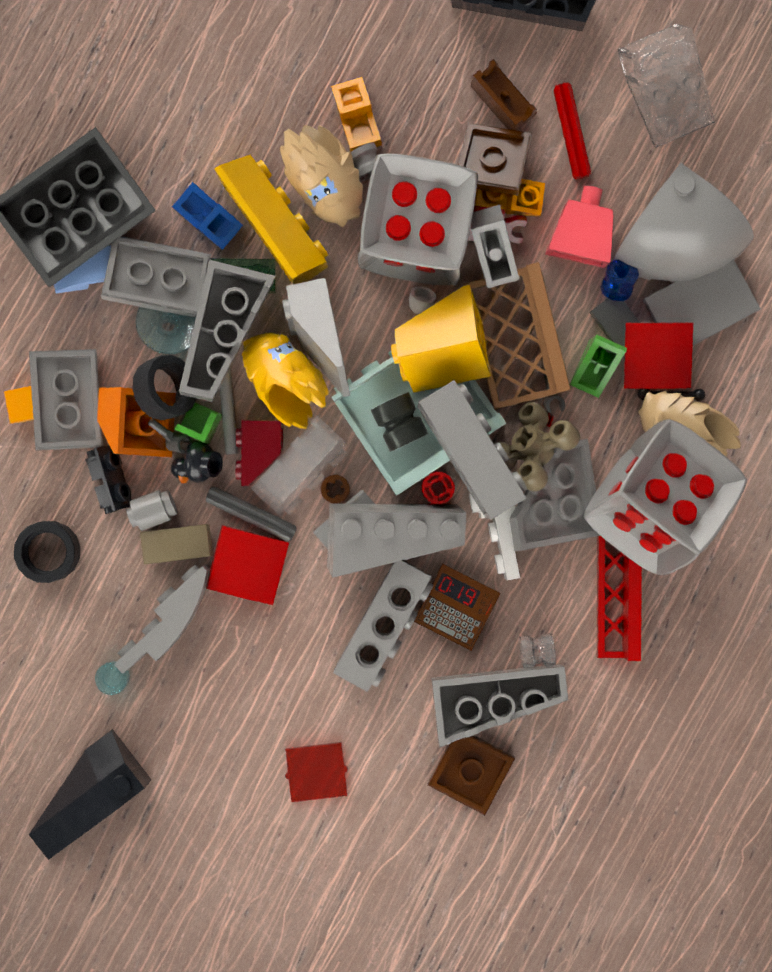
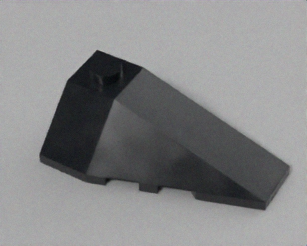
(94, 789)

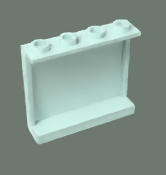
(418, 458)

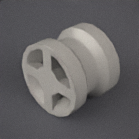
(364, 160)

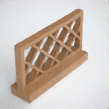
(546, 334)

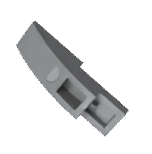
(176, 611)

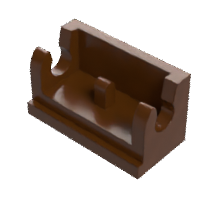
(502, 97)

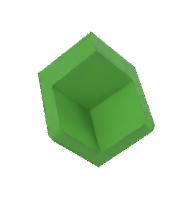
(200, 423)

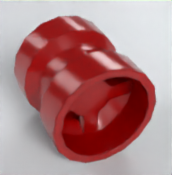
(438, 487)

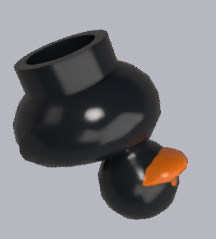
(197, 464)

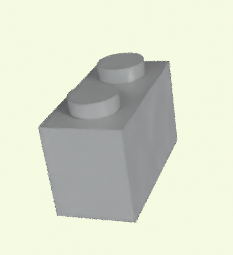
(493, 247)

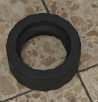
(146, 394)
(22, 558)

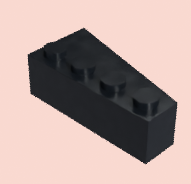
(557, 13)

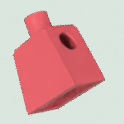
(584, 231)

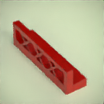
(631, 605)

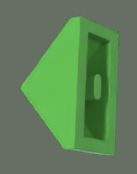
(597, 365)

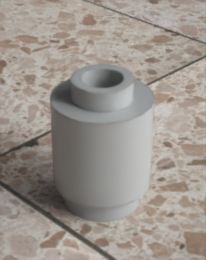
(151, 509)

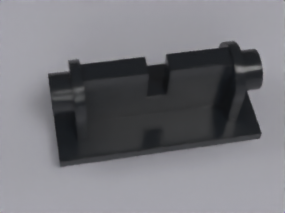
(106, 465)

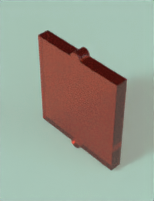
(316, 772)

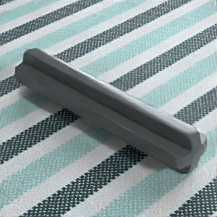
(251, 513)

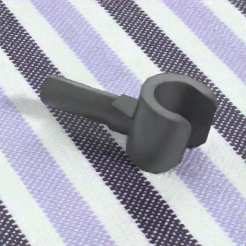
(548, 399)
(172, 438)

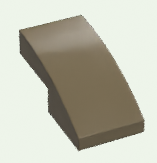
(176, 544)

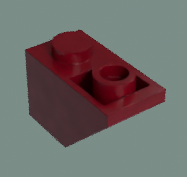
(260, 447)

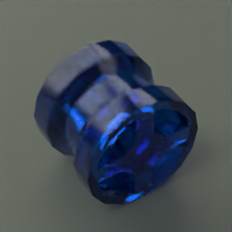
(619, 281)

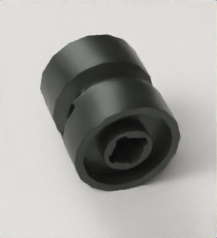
(399, 421)

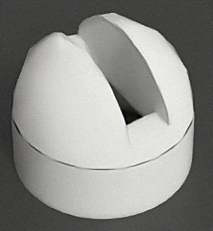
(421, 299)

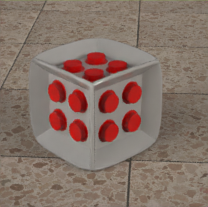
(417, 219)
(666, 498)

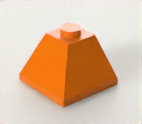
(127, 424)

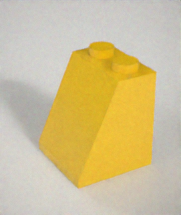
(443, 344)

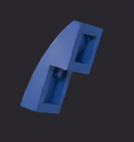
(207, 216)

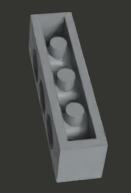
(351, 664)

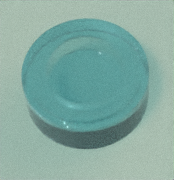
(110, 679)

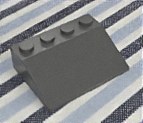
(73, 207)

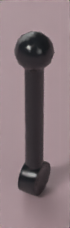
(698, 394)

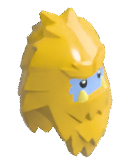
(284, 378)

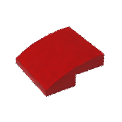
(658, 355)
(247, 565)

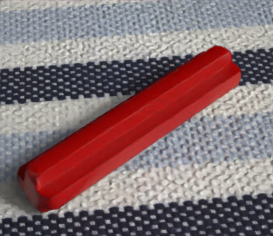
(572, 130)

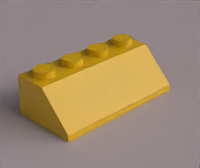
(272, 219)

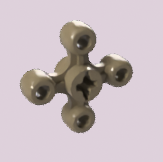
(537, 446)

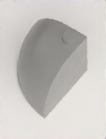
(685, 231)

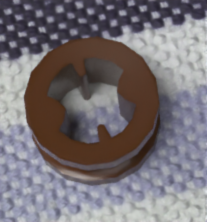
(332, 479)

